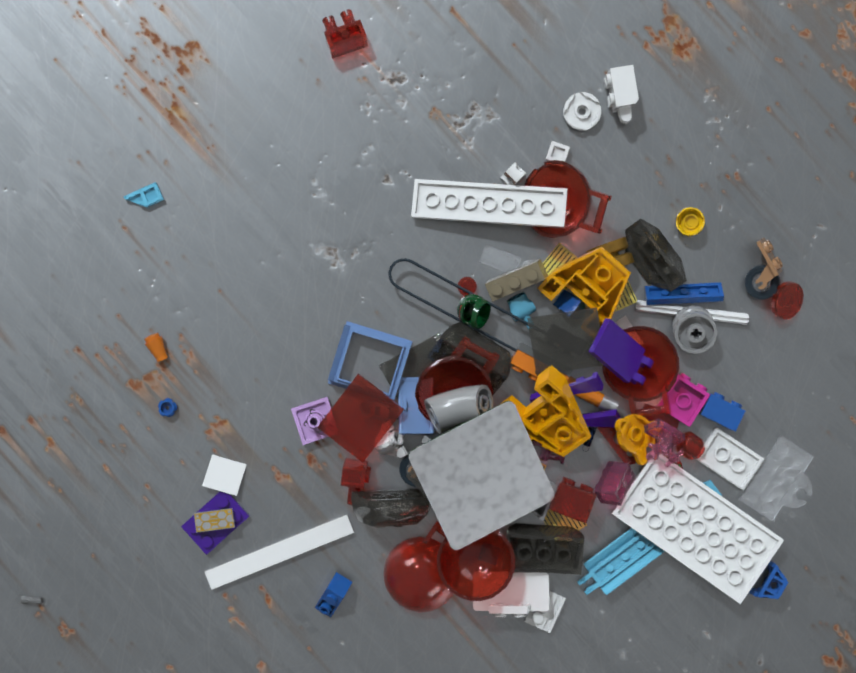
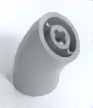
(458, 406)

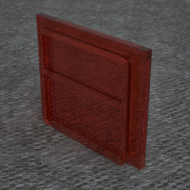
(360, 418)

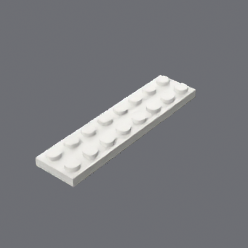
(489, 203)

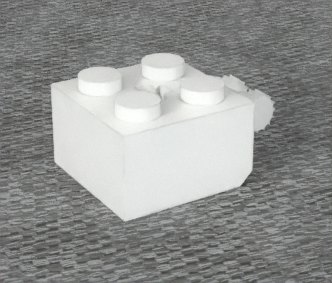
(622, 91)

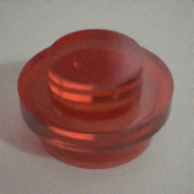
(467, 283)

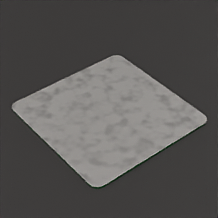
(481, 475)

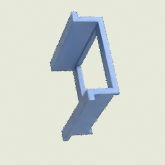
(343, 345)

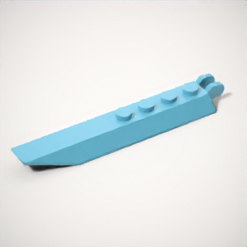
(622, 559)

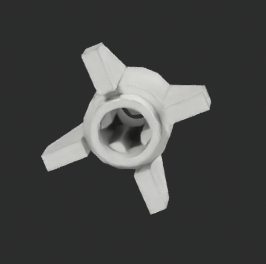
(391, 444)

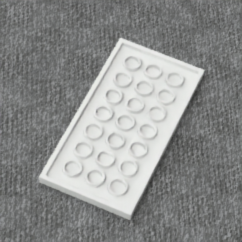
(698, 527)

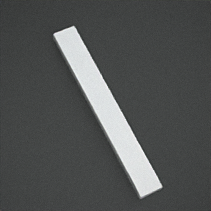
(279, 551)

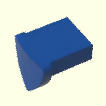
(567, 302)

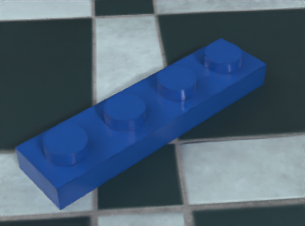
(685, 294)

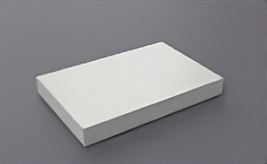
(730, 458)

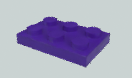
(210, 539)

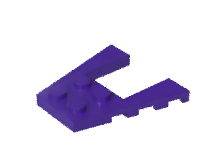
(587, 385)

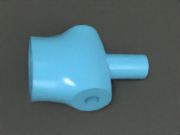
(521, 306)

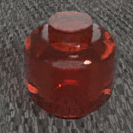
(692, 446)

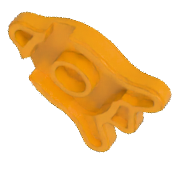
(633, 437)

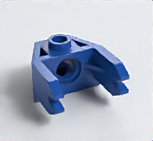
(765, 590)

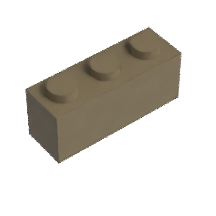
(516, 280)

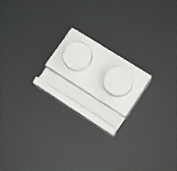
(546, 619)

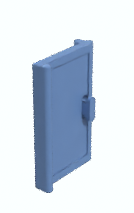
(411, 420)

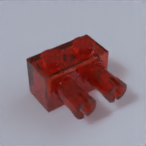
(346, 37)
(354, 476)

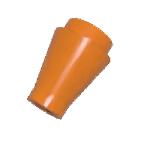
(156, 346)

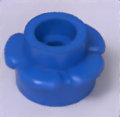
(162, 407)

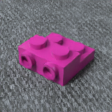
(686, 399)

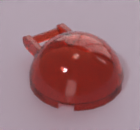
(579, 200)
(454, 373)
(658, 378)
(477, 569)
(413, 573)

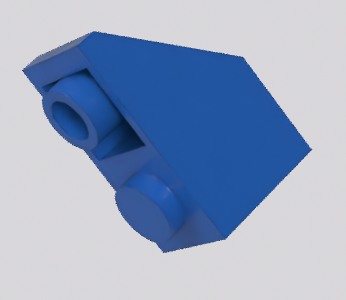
(333, 595)

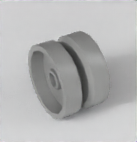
(694, 340)

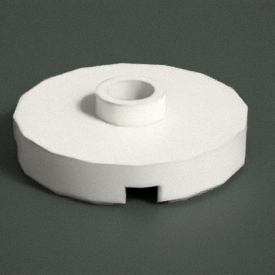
(582, 101)

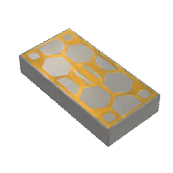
(214, 520)

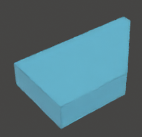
(146, 196)

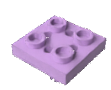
(302, 413)

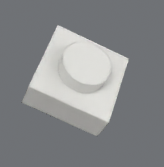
(557, 152)

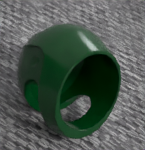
(474, 310)

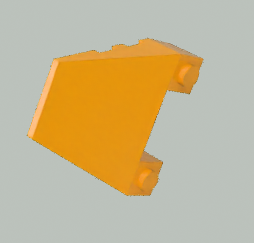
(593, 278)
(555, 415)

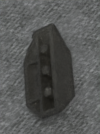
(654, 256)

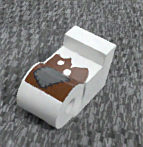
(513, 175)

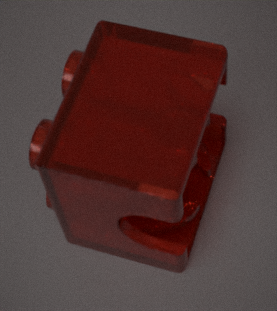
(573, 500)

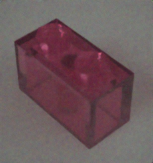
(614, 483)

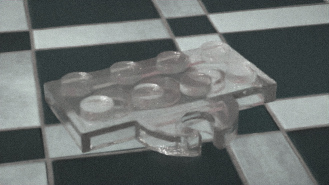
(779, 480)

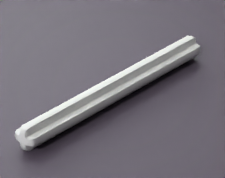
(670, 309)

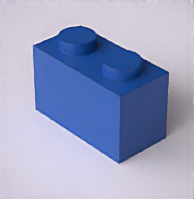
(722, 412)

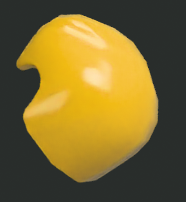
(690, 221)

